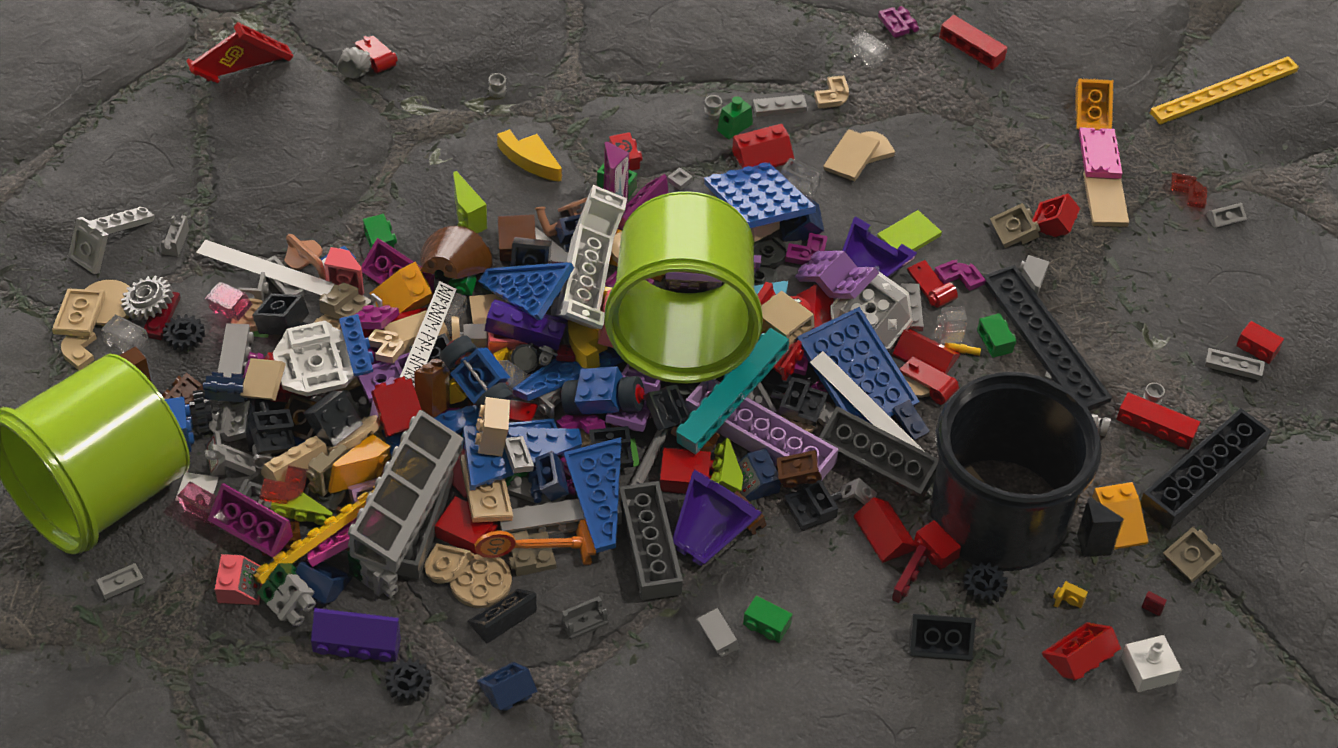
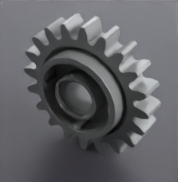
(147, 298)

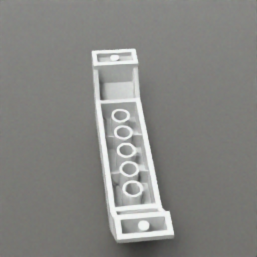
(590, 255)

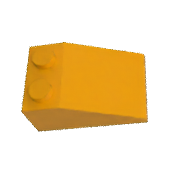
(1094, 103)
(405, 289)
(360, 464)
(1126, 503)

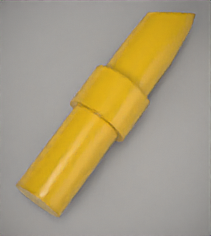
(963, 348)

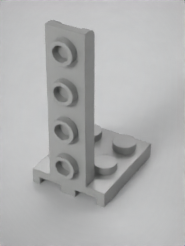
(91, 236)

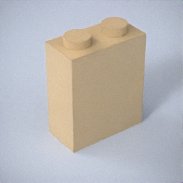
(786, 317)

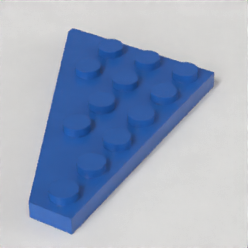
(529, 286)
(489, 468)

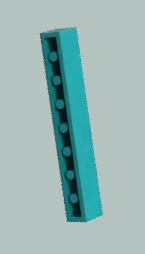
(731, 391)

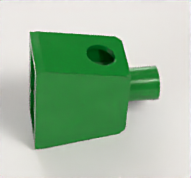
(735, 118)

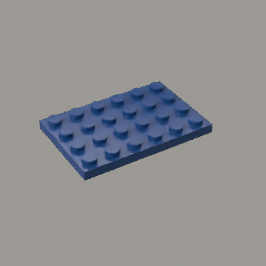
(760, 194)
(863, 357)

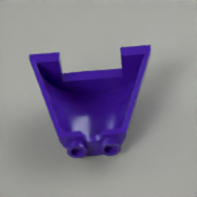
(871, 251)
(710, 518)

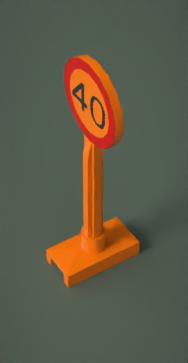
(501, 543)

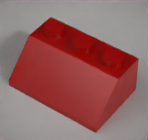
(763, 145)
(1082, 650)

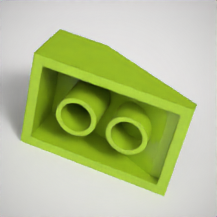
(469, 206)

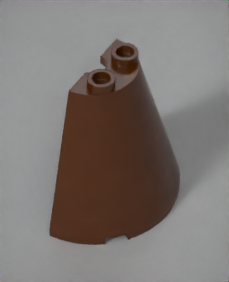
(455, 252)

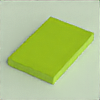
(911, 231)

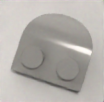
(231, 421)

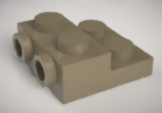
(1015, 226)
(342, 301)
(320, 469)
(1193, 554)
(531, 560)

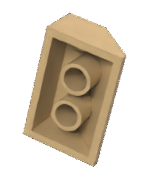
(408, 328)
(296, 456)

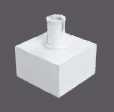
(1151, 663)

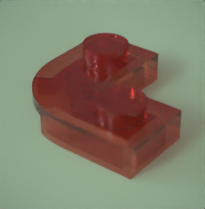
(1196, 191)
(285, 491)

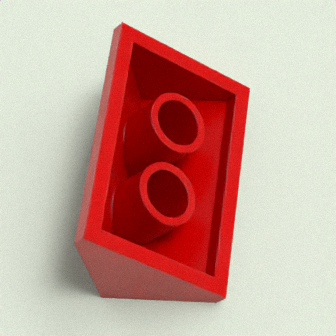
(819, 304)
(930, 352)
(884, 530)

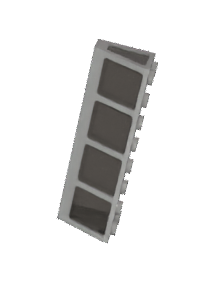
(404, 493)

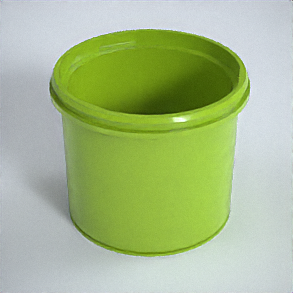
(684, 333)
(90, 451)

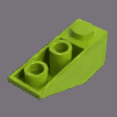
(726, 467)
(302, 510)

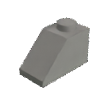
(1034, 271)

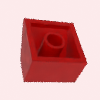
(1056, 215)

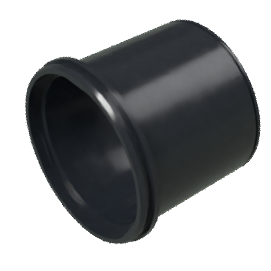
(1019, 422)

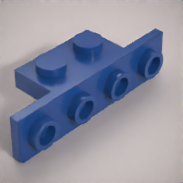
(357, 345)

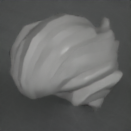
(354, 62)

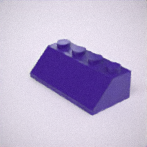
(514, 323)
(355, 635)

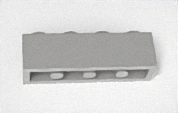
(235, 349)

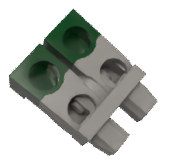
(373, 577)
(287, 594)

